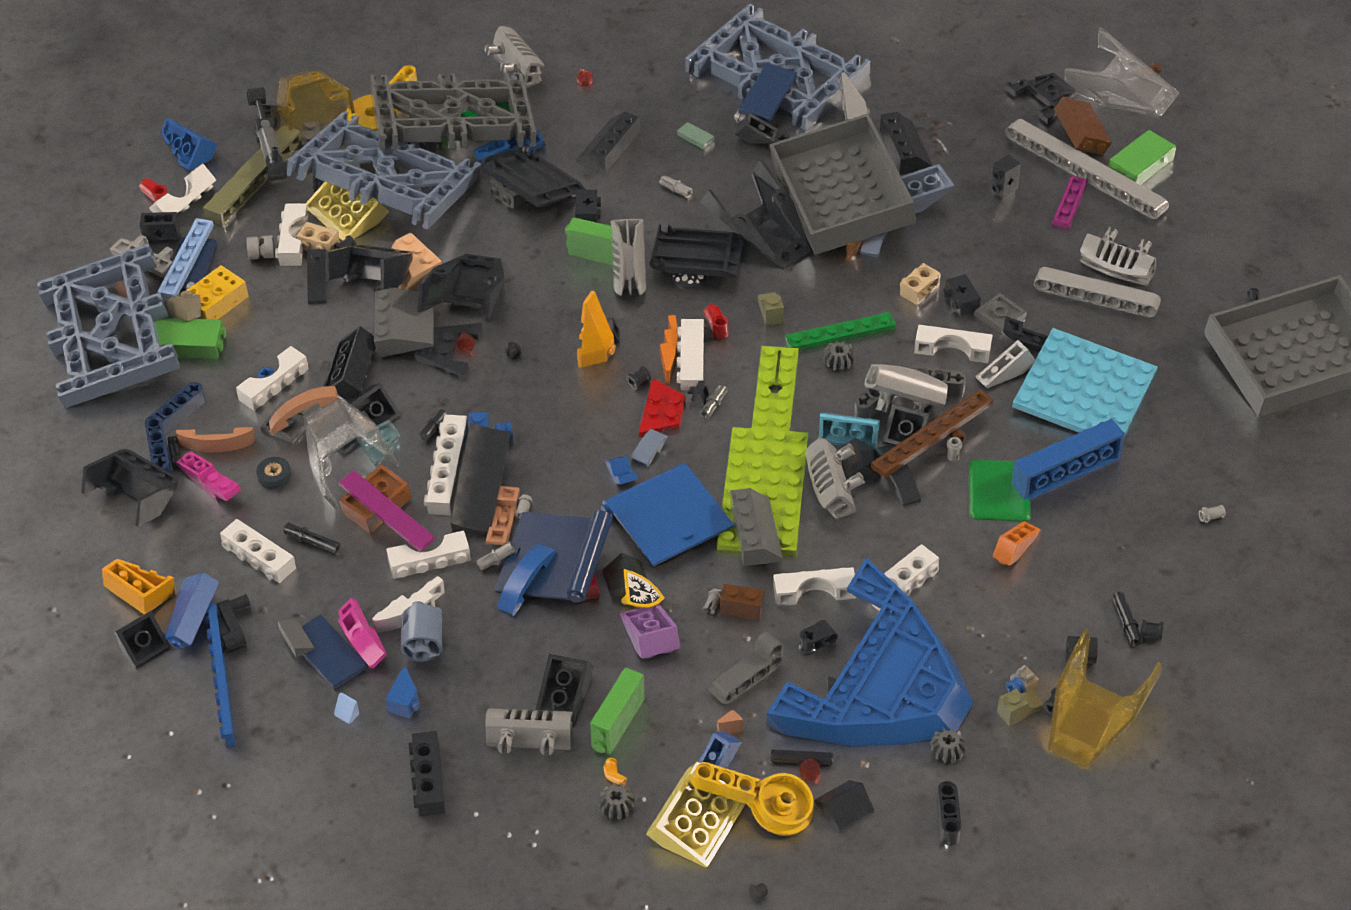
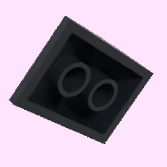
(564, 684)

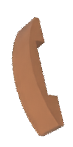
(321, 395)
(216, 442)
(504, 516)

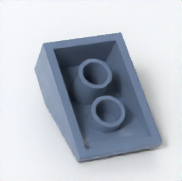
(927, 186)

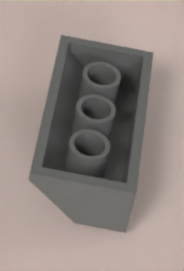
(755, 527)

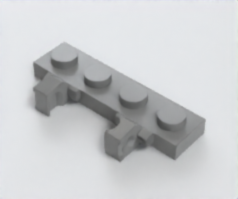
(162, 259)

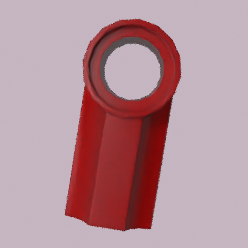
(152, 189)
(717, 321)

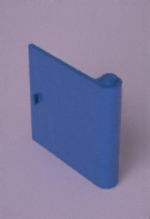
(668, 514)

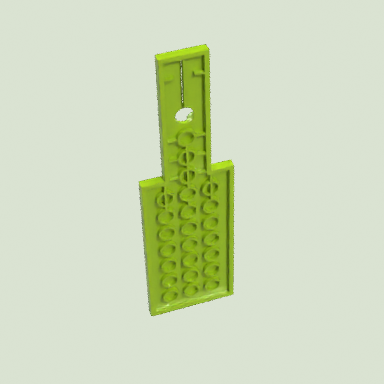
(769, 454)

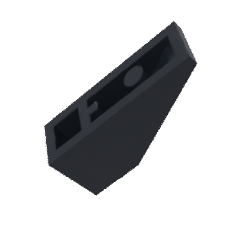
(316, 276)

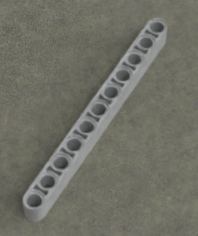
(1087, 168)

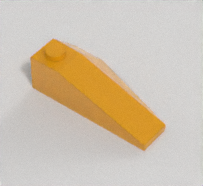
(595, 334)

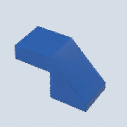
(621, 470)

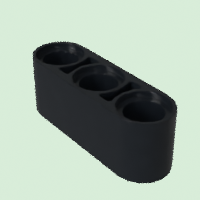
(950, 804)

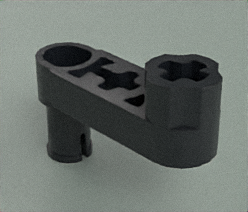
(235, 636)

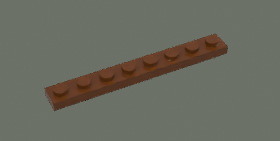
(931, 433)

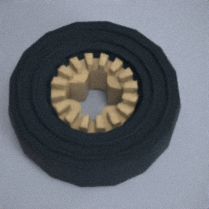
(279, 466)

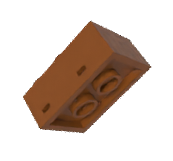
(389, 485)

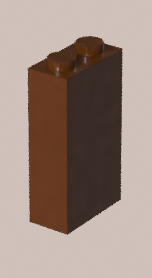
(1082, 126)

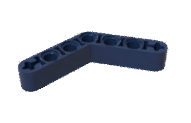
(169, 417)

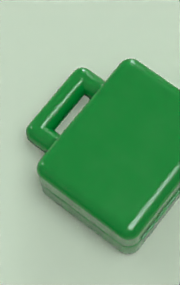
(993, 494)

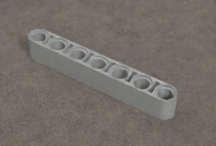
(1097, 292)

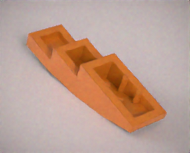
(668, 350)

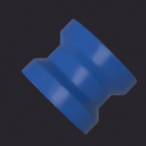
(506, 426)

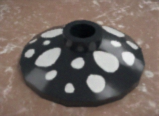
(687, 280)

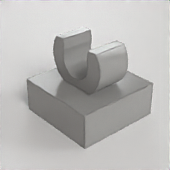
(1027, 676)

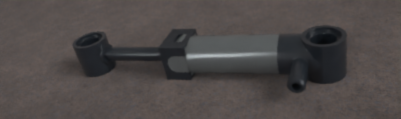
(266, 134)

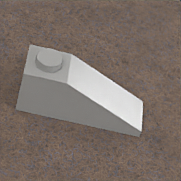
(853, 102)
(1008, 365)

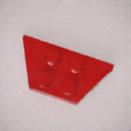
(662, 409)

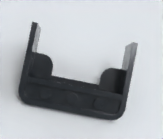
(368, 262)
(136, 477)

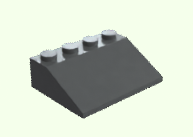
(399, 325)

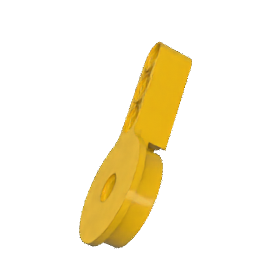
(364, 107)
(762, 797)

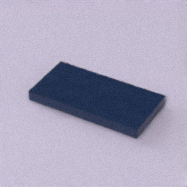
(768, 92)
(202, 263)
(332, 654)

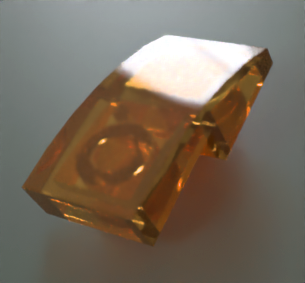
(854, 249)

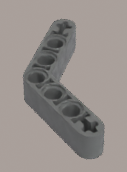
(867, 402)

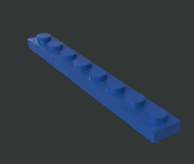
(220, 680)

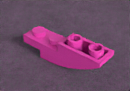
(207, 478)
(360, 633)

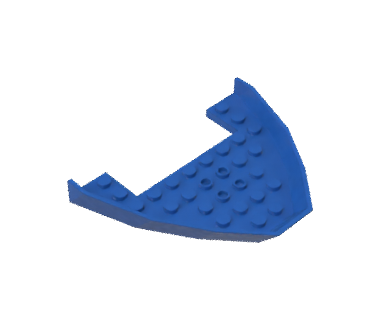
(892, 689)

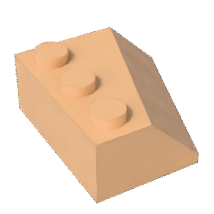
(422, 261)

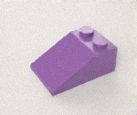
(651, 631)

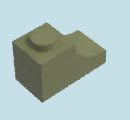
(771, 308)
(1018, 706)

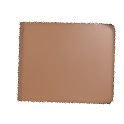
(730, 723)

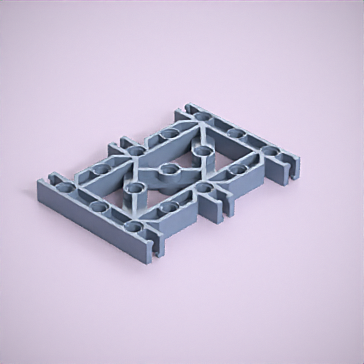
(801, 57)
(388, 187)
(129, 363)

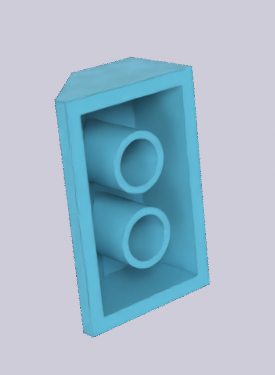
(842, 429)

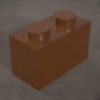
(741, 602)

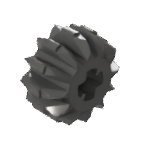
(839, 355)
(948, 745)
(616, 801)

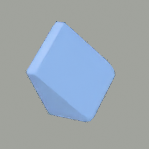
(346, 708)

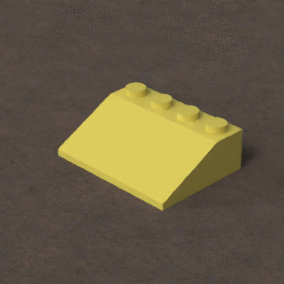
(336, 211)
(694, 821)

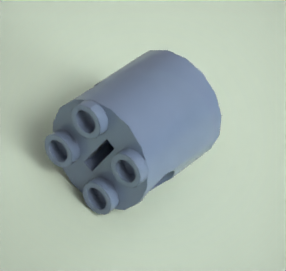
(421, 632)

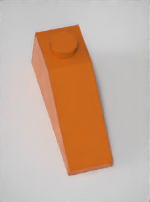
(1015, 542)

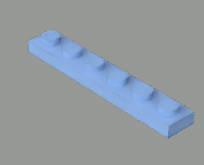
(185, 258)

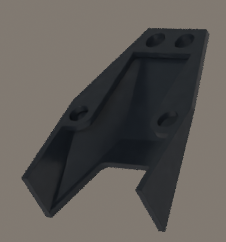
(771, 227)
(463, 281)

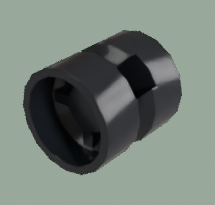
(1093, 648)

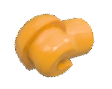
(611, 772)

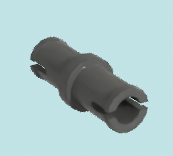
(713, 401)

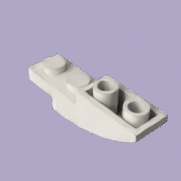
(391, 616)

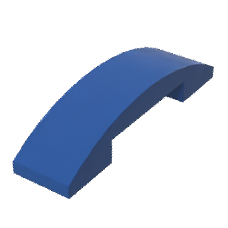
(522, 576)

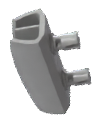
(515, 55)
(628, 255)
(1117, 259)
(907, 384)
(829, 479)
(528, 729)

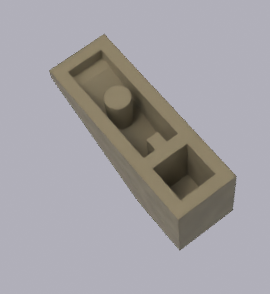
(184, 306)

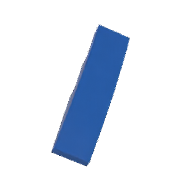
(499, 146)

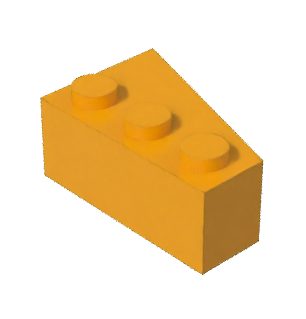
(136, 586)

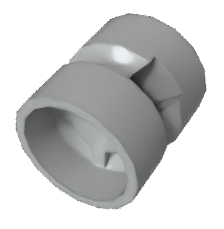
(260, 247)

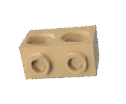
(317, 237)
(920, 283)

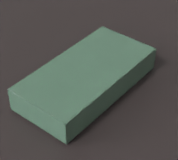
(695, 135)

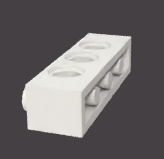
(257, 551)
(913, 570)

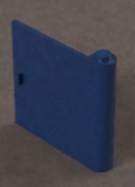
(577, 548)

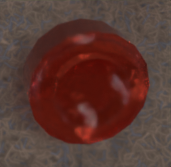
(584, 77)
(465, 342)
(809, 769)

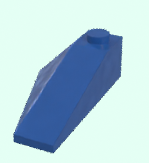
(189, 146)

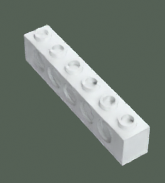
(447, 465)

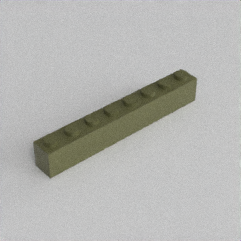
(248, 180)

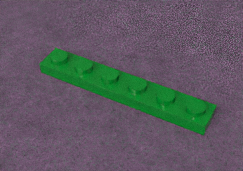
(841, 331)

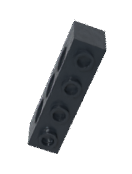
(433, 801)

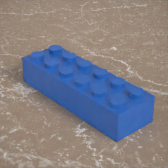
(1068, 459)

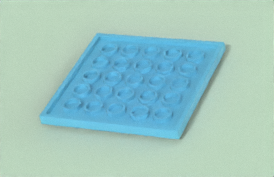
(1083, 384)

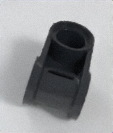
(816, 637)

